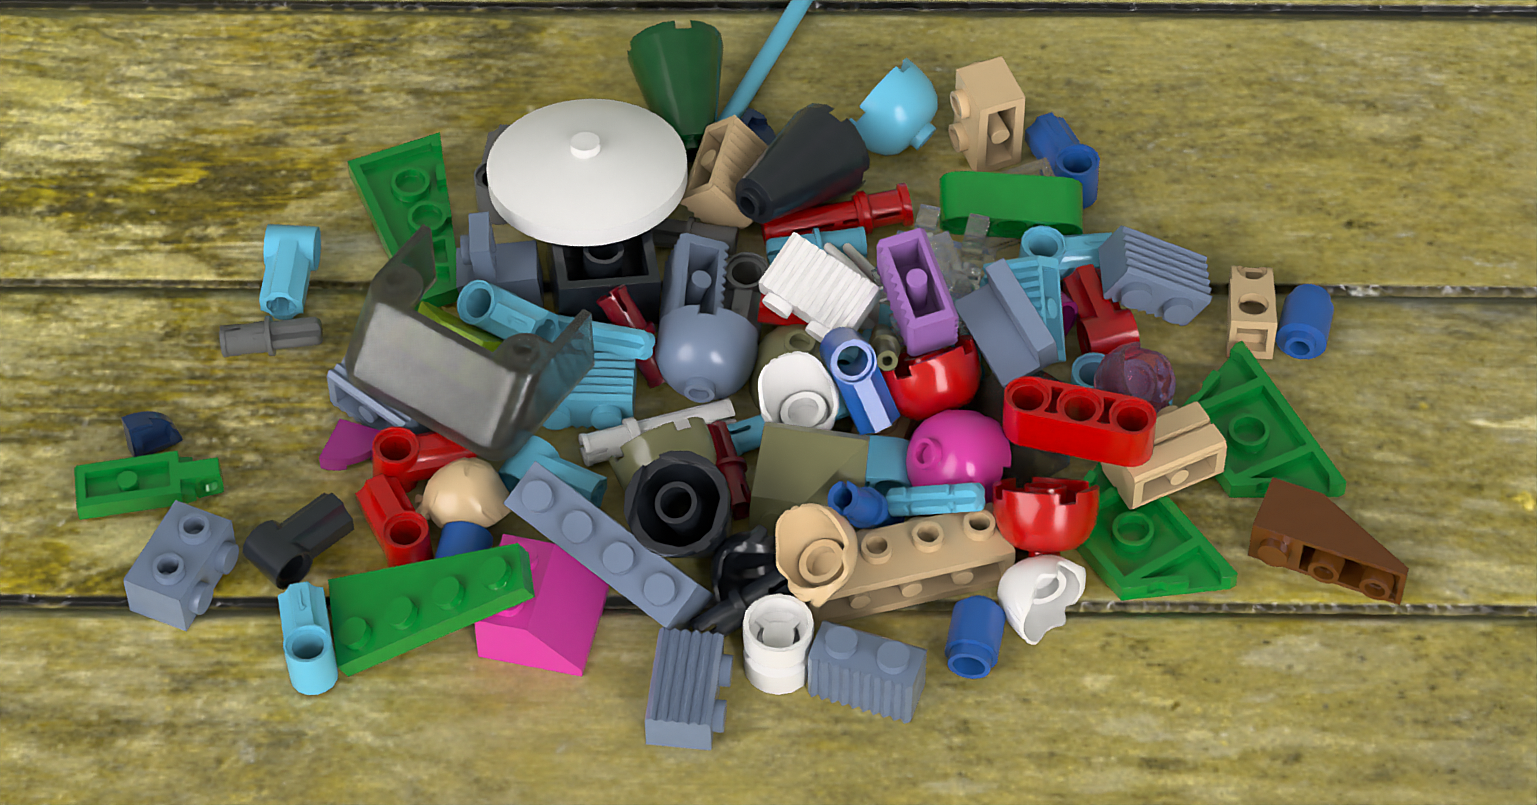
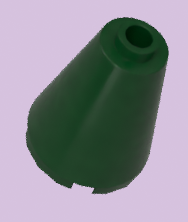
(680, 76)

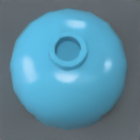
(898, 111)

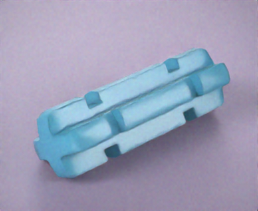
(936, 499)

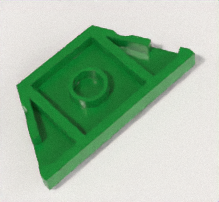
(1261, 432)
(1150, 548)

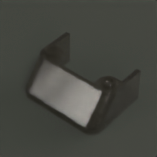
(450, 382)

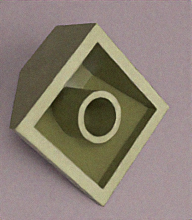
(801, 467)

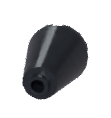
(804, 166)
(679, 506)

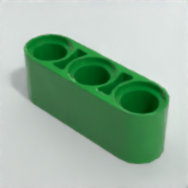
(1011, 202)

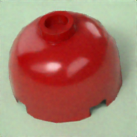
(935, 380)
(1045, 514)

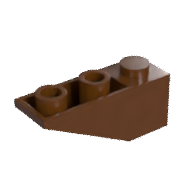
(1317, 538)

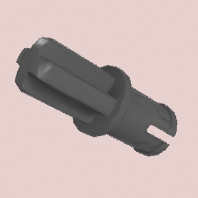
(669, 231)
(269, 336)

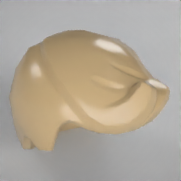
(464, 492)
(815, 551)

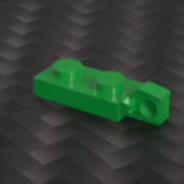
(144, 483)

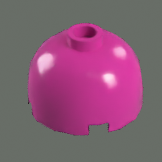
(957, 450)

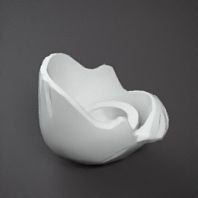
(798, 392)
(1038, 592)

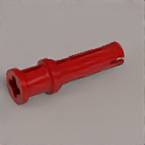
(863, 210)

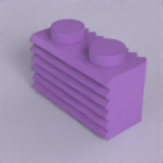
(917, 292)

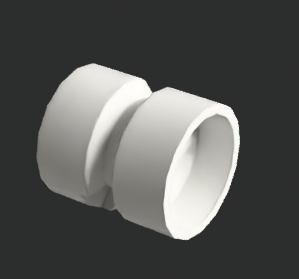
(777, 643)

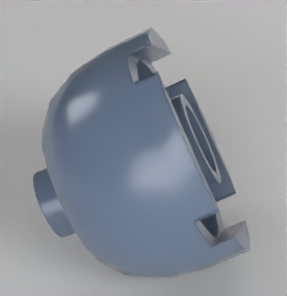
(705, 352)

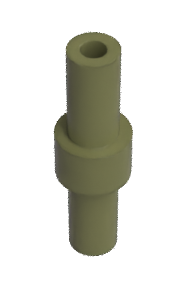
(885, 345)

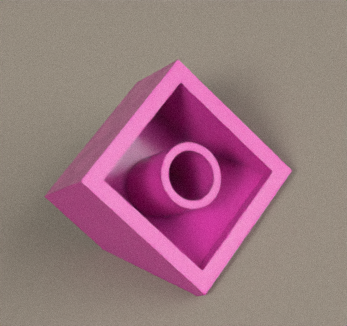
(557, 624)

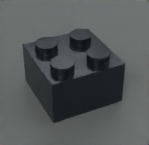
(587, 272)

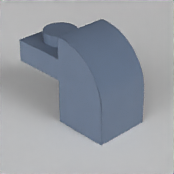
(506, 265)

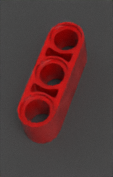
(1079, 421)

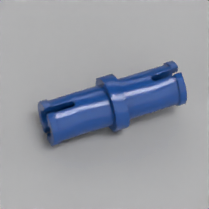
(862, 506)

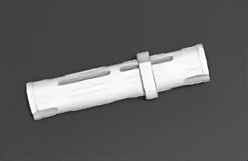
(607, 442)

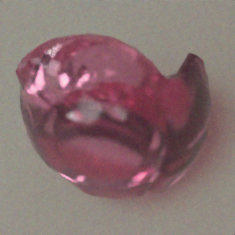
(1137, 374)

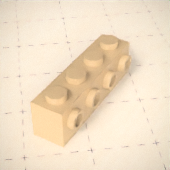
(920, 564)

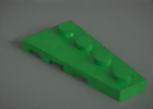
(403, 192)

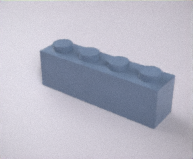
(607, 548)

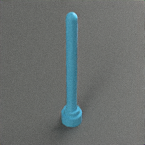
(765, 59)

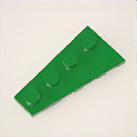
(418, 602)

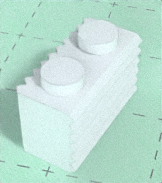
(816, 289)

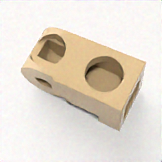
(1252, 310)

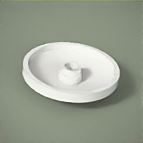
(587, 172)

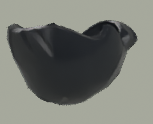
(742, 561)

